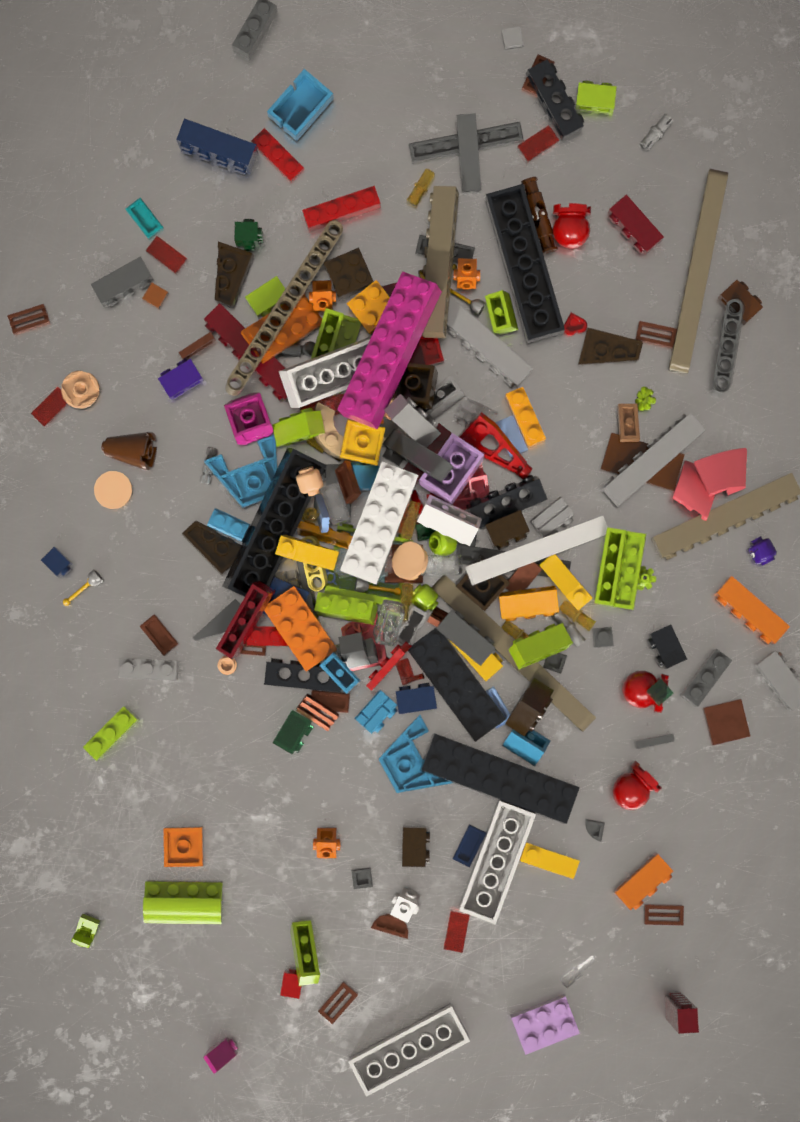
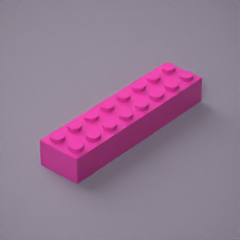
(389, 350)

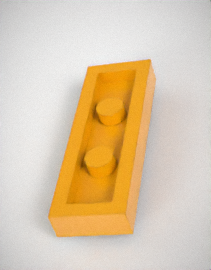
(340, 539)

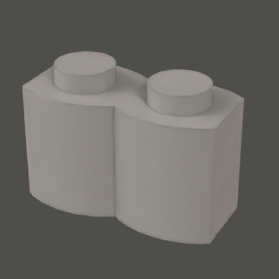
(409, 629)

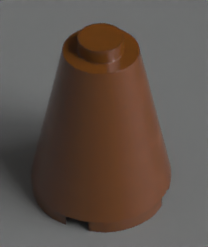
(132, 449)

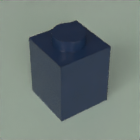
(57, 562)

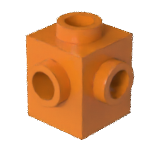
(466, 273)
(322, 295)
(326, 843)

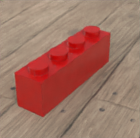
(342, 208)

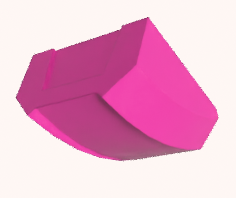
(248, 418)

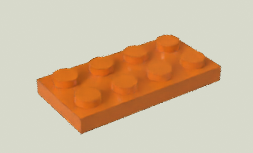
(299, 325)
(300, 628)

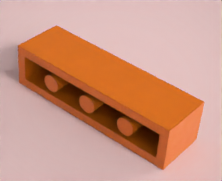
(752, 610)

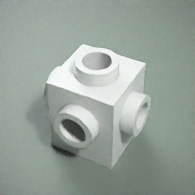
(405, 904)

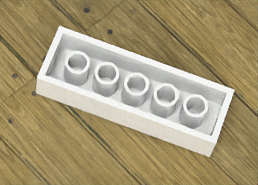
(322, 375)
(379, 523)
(497, 862)
(408, 1050)

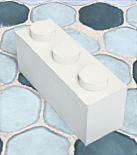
(449, 520)

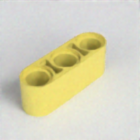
(311, 572)

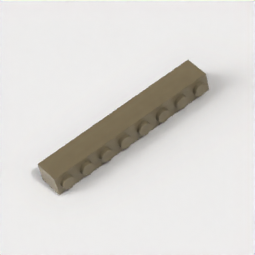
(440, 254)
(727, 515)

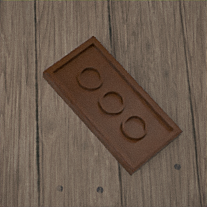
(621, 453)

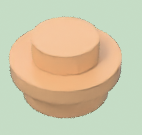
(226, 665)

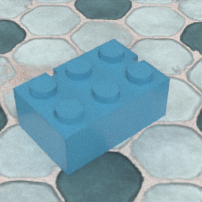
(301, 107)

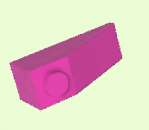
(220, 1054)

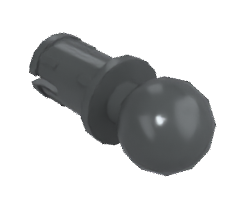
(297, 349)

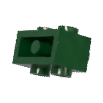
(248, 235)

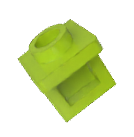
(85, 931)

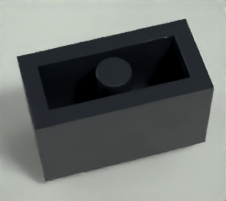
(667, 647)

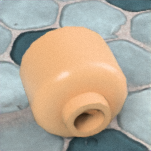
(309, 481)

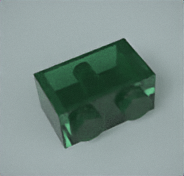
(292, 732)

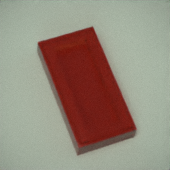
(538, 143)
(166, 255)
(50, 407)
(456, 931)

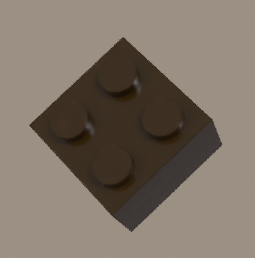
(348, 273)
(418, 384)
(506, 530)
(484, 592)
(530, 707)
(414, 846)

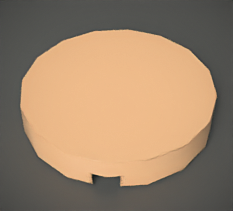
(80, 389)
(113, 490)
(409, 560)

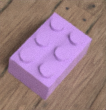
(465, 462)
(545, 1024)

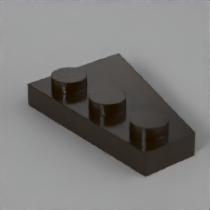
(231, 273)
(608, 347)
(214, 547)

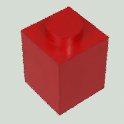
(290, 984)

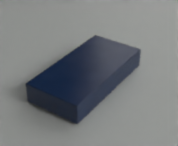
(469, 845)

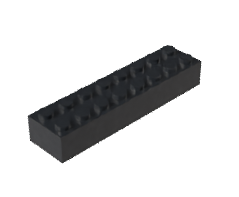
(525, 263)
(277, 515)
(499, 778)

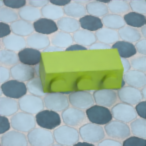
(298, 427)
(346, 608)
(540, 645)
(111, 733)
(305, 952)

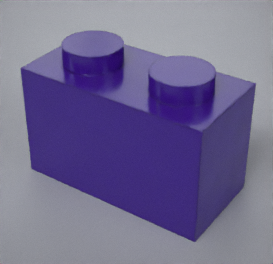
(180, 378)

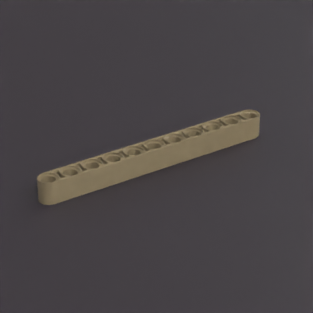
(698, 271)
(281, 315)
(562, 698)

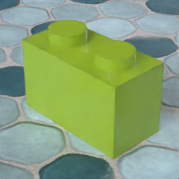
(595, 97)
(265, 297)
(501, 312)

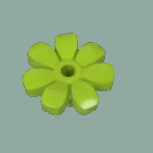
(645, 399)
(649, 578)

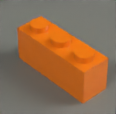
(644, 882)

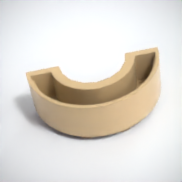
(331, 440)

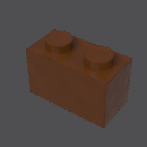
(740, 291)

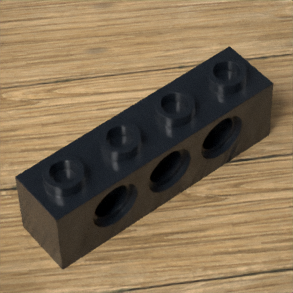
(563, 127)
(534, 496)
(273, 677)

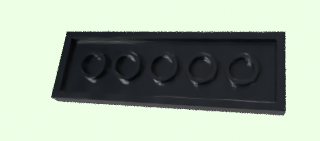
(456, 684)

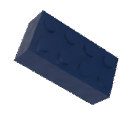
(217, 146)

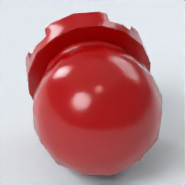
(571, 226)
(635, 689)
(634, 788)

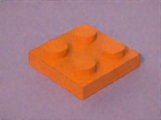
(183, 847)

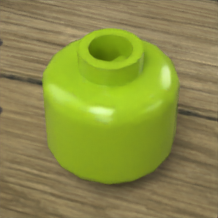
(442, 544)
(425, 597)

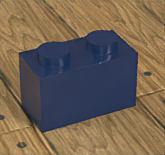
(416, 699)

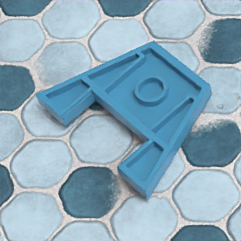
(251, 481)
(403, 761)

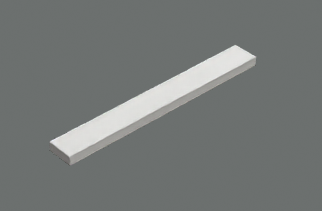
(537, 550)

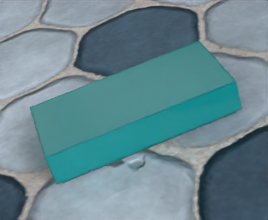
(144, 218)

